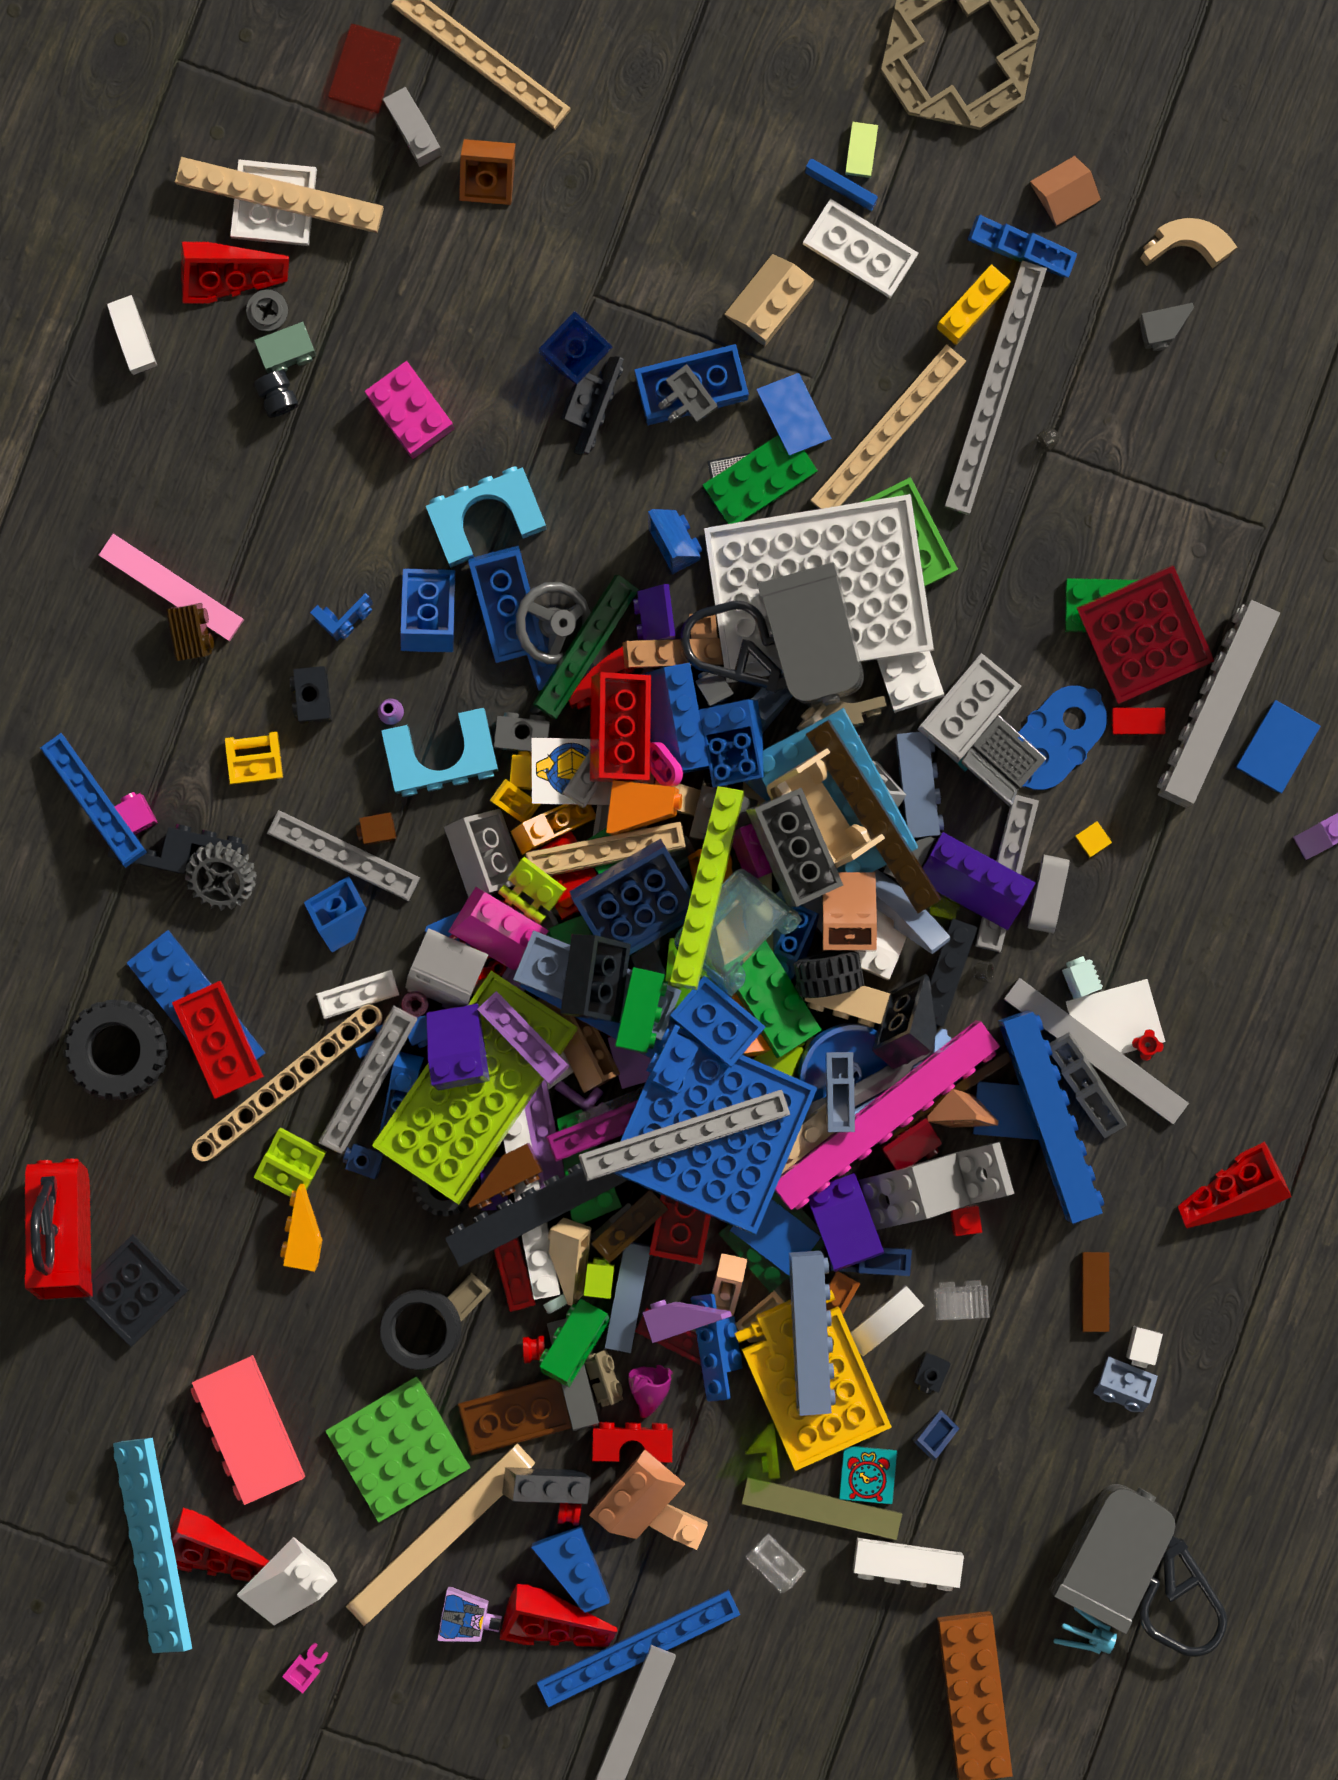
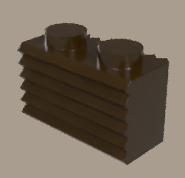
(190, 631)

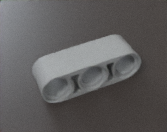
(1048, 893)

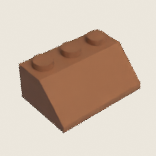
(637, 1497)

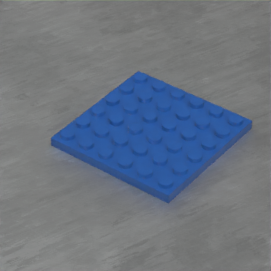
(728, 1175)

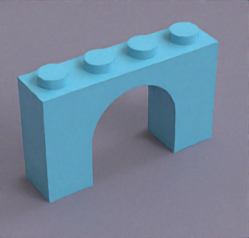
(449, 512)
(476, 759)

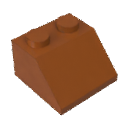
(487, 171)

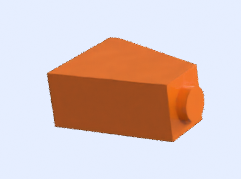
(640, 805)

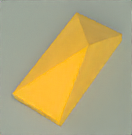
(514, 801)

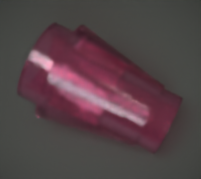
(409, 998)

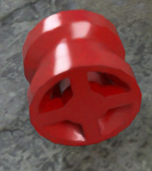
(533, 1348)
(569, 1513)

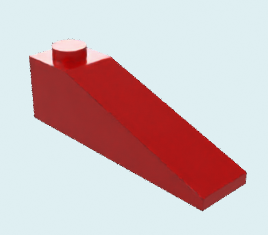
(222, 270)
(1243, 1188)
(208, 1546)
(541, 1616)

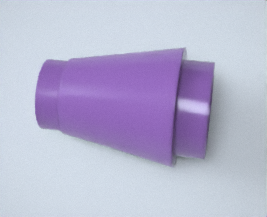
(393, 717)

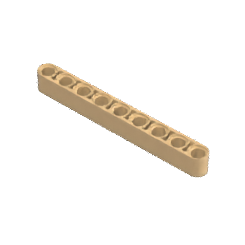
(274, 1086)
(436, 1538)

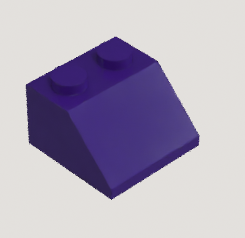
(655, 614)

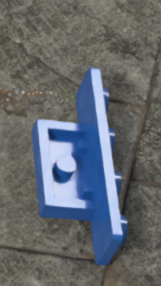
(717, 1351)

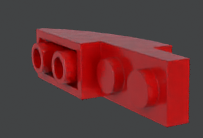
(611, 664)

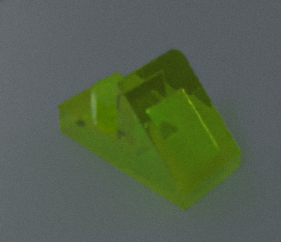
(766, 1443)

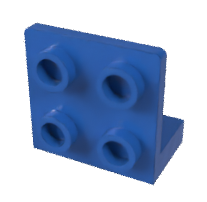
(344, 626)
(674, 1060)

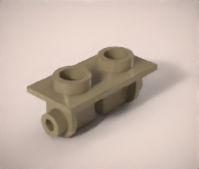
(609, 1389)

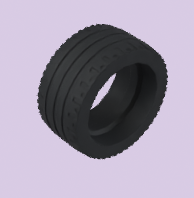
(388, 1331)

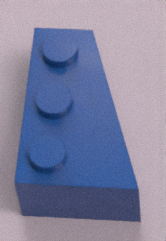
(574, 1566)

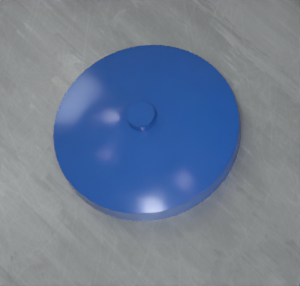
(840, 1038)

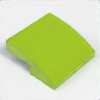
(289, 1163)

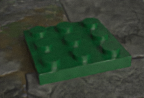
(764, 1270)

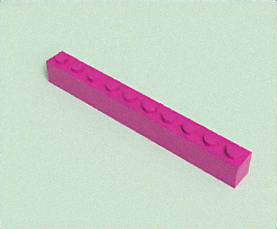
(886, 1113)

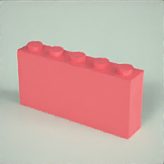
(247, 1430)

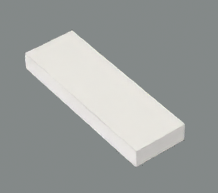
(357, 994)

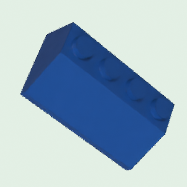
(676, 716)

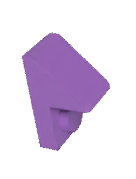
(1318, 837)

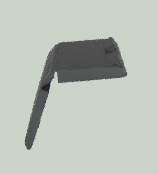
(1003, 759)

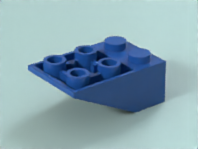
(733, 742)

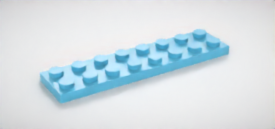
(152, 1546)

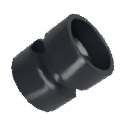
(275, 391)

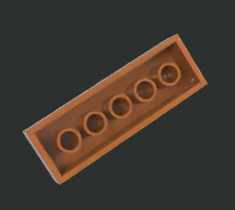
(974, 1696)

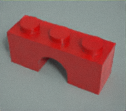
(609, 1439)

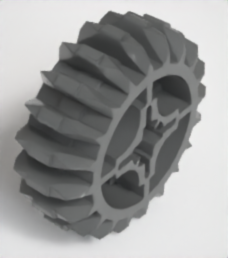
(222, 862)

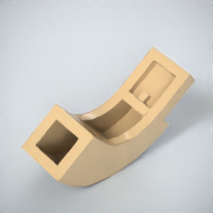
(1193, 233)

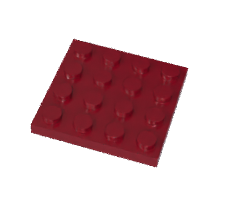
(1145, 634)

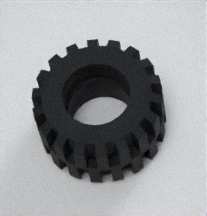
(828, 974)
(438, 1205)

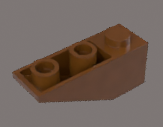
(510, 1170)

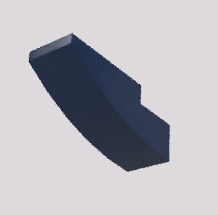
(892, 1262)

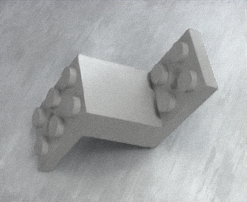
(937, 1186)

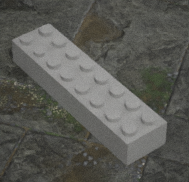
(1218, 704)

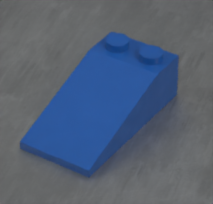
(673, 539)
(500, 588)

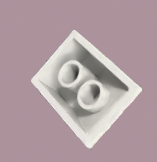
(888, 949)
(288, 1583)

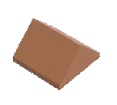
(1066, 190)
(961, 1110)

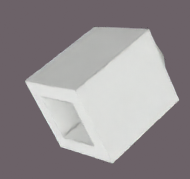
(1143, 1347)

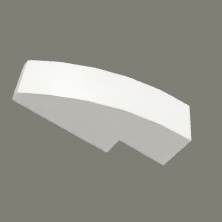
(132, 335)
(885, 1320)

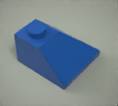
(337, 913)

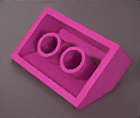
(494, 928)

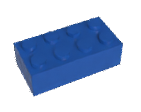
(716, 370)

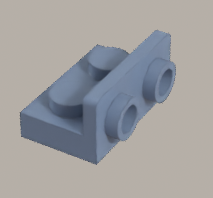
(1126, 1385)

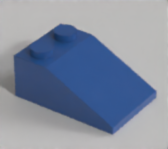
(427, 610)

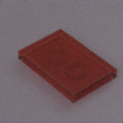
(364, 68)

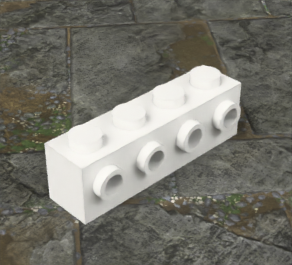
(908, 1563)

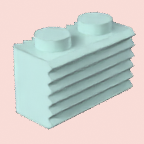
(1081, 977)

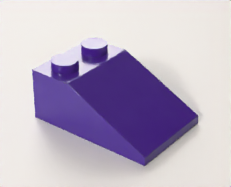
(456, 1047)
(845, 1223)

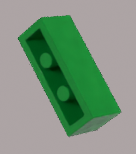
(641, 1010)
(573, 1342)

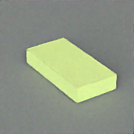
(861, 149)

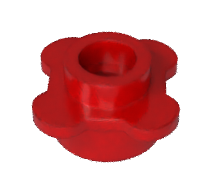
(1155, 1045)

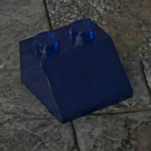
(574, 348)

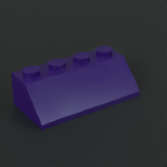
(976, 881)

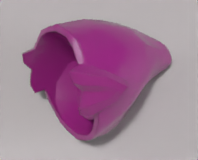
(649, 1387)

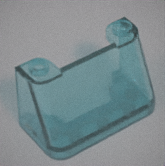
(742, 922)

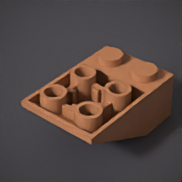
(850, 914)

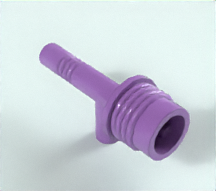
(584, 1104)

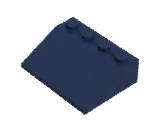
(635, 898)

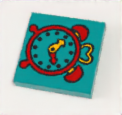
(868, 1474)

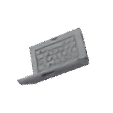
(445, 970)

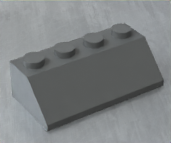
(794, 847)

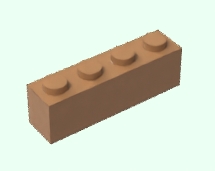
(587, 1054)

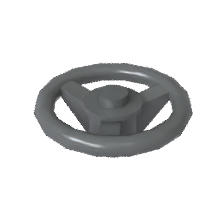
(552, 621)

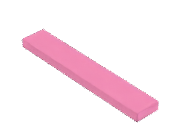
(168, 585)

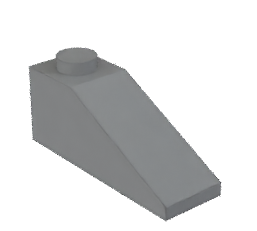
(413, 127)

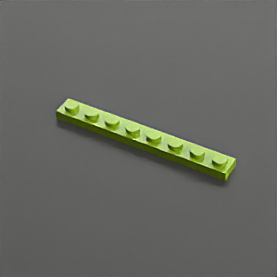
(707, 888)

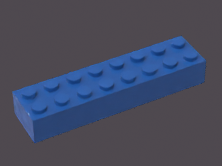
(1050, 1116)

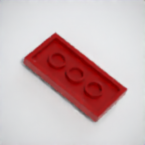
(217, 1039)

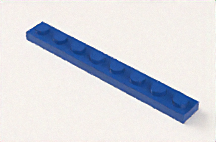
(635, 1648)

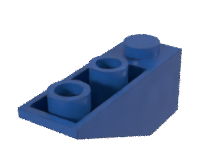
(403, 1076)

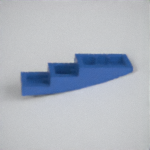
(1022, 246)

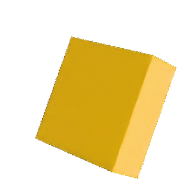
(1093, 839)

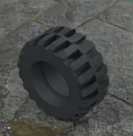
(81, 1039)

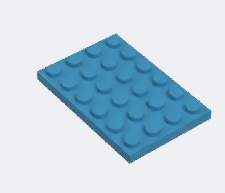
(797, 748)

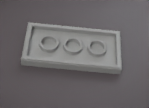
(969, 707)

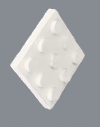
(269, 224)

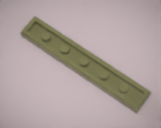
(821, 1508)

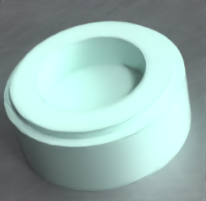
(555, 1303)

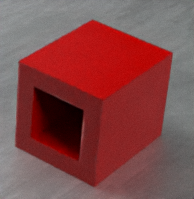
(966, 1220)

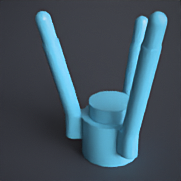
(1102, 1639)

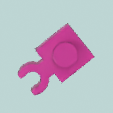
(303, 1670)

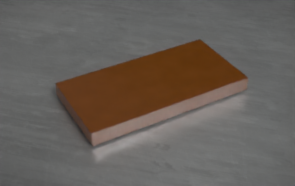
(514, 1415)

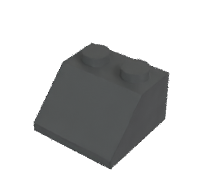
(704, 810)

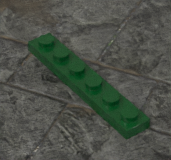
(585, 646)

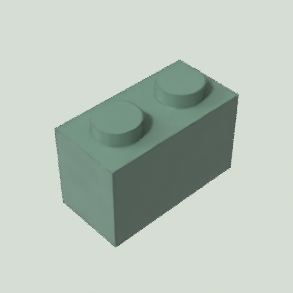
(286, 348)

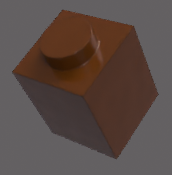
(376, 829)

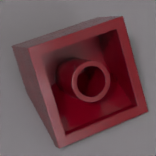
(912, 1145)

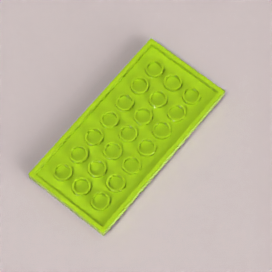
(456, 1130)

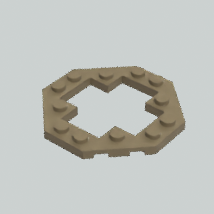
(948, 104)

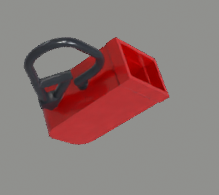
(58, 1229)

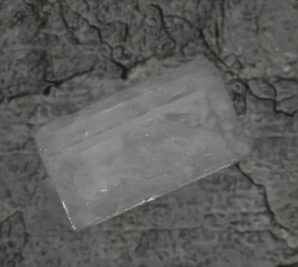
(776, 1563)

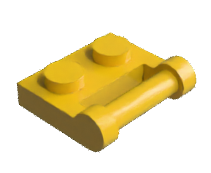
(257, 766)

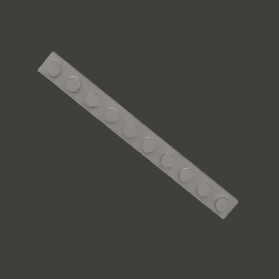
(995, 387)

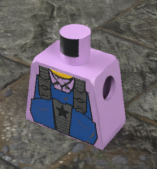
(466, 1617)

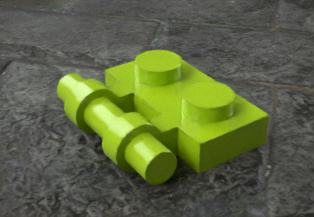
(537, 885)

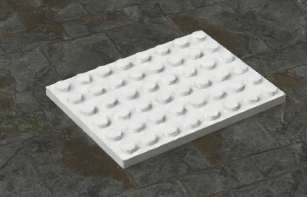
(877, 565)

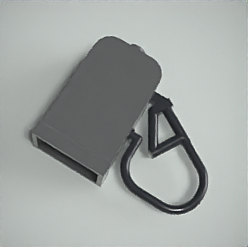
(810, 636)
(1116, 1563)

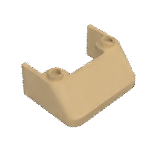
(842, 840)

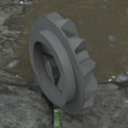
(263, 299)

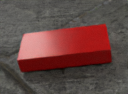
(1138, 721)

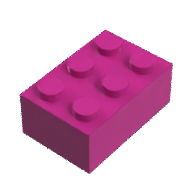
(409, 410)

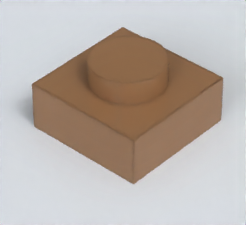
(704, 628)

